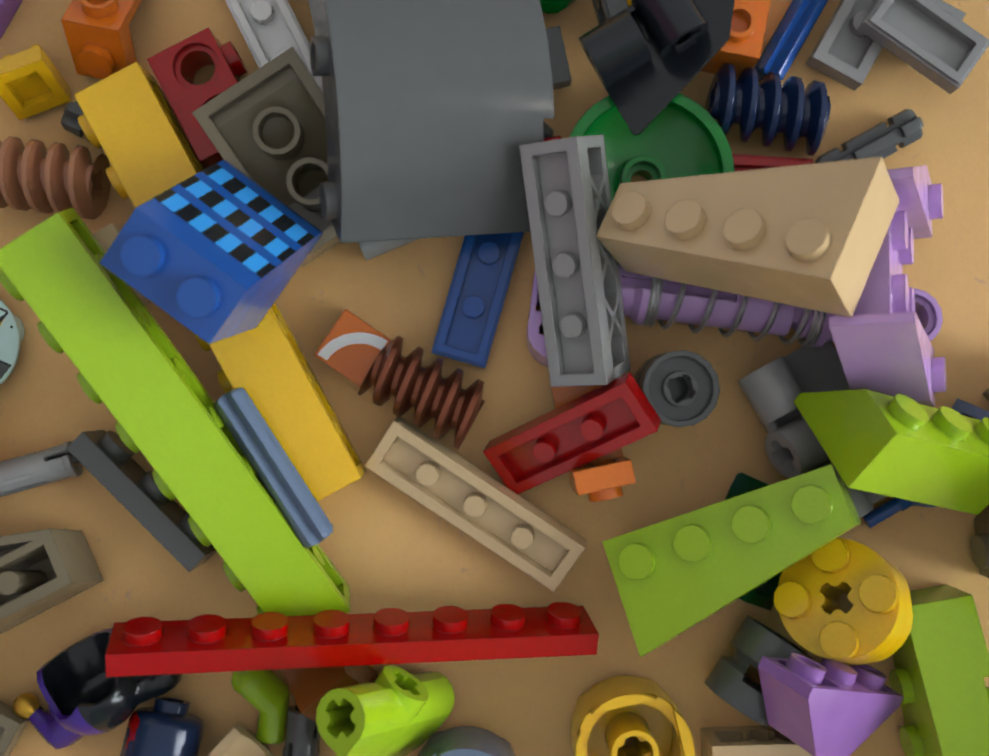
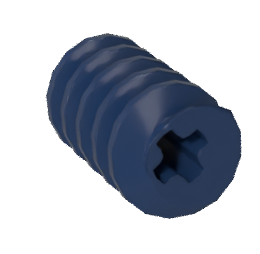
(769, 106)

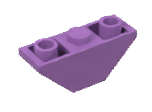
(825, 704)

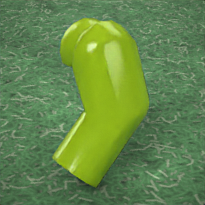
(269, 697)

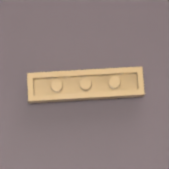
(476, 503)

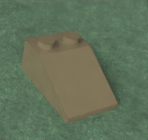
(277, 137)

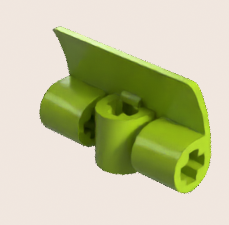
(385, 715)

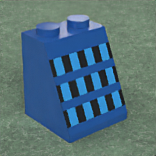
(212, 251)

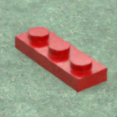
(573, 434)

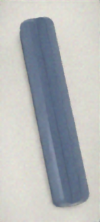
(273, 467)

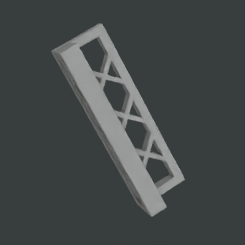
(574, 271)

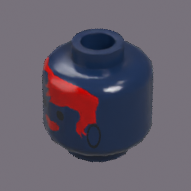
(163, 730)

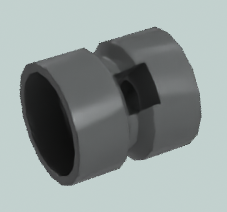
(679, 387)
(729, 676)

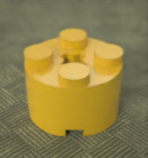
(811, 609)
(624, 709)

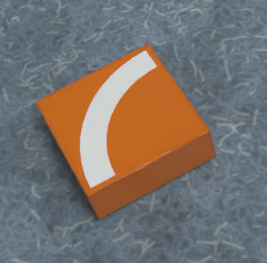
(351, 347)

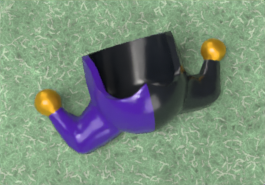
(83, 697)

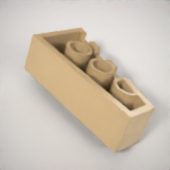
(759, 233)

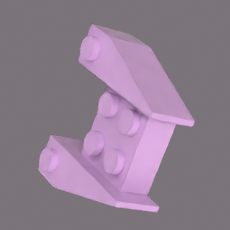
(884, 340)

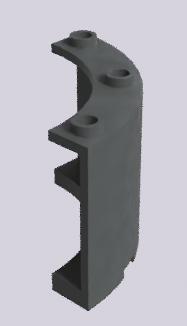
(429, 114)

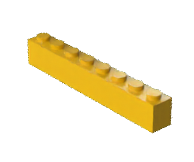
(152, 155)

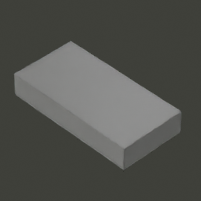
(926, 39)

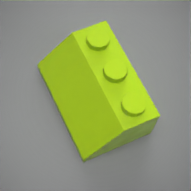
(902, 447)

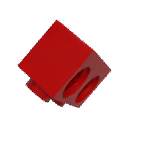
(175, 73)

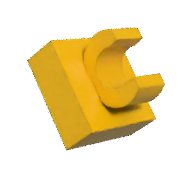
(31, 83)

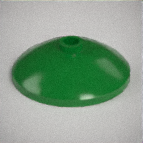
(676, 143)

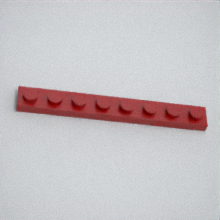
(342, 639)

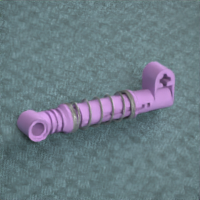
(671, 301)

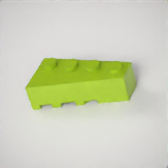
(714, 555)
(943, 676)

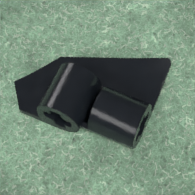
(654, 52)

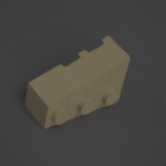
(42, 571)

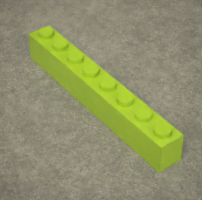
(165, 415)

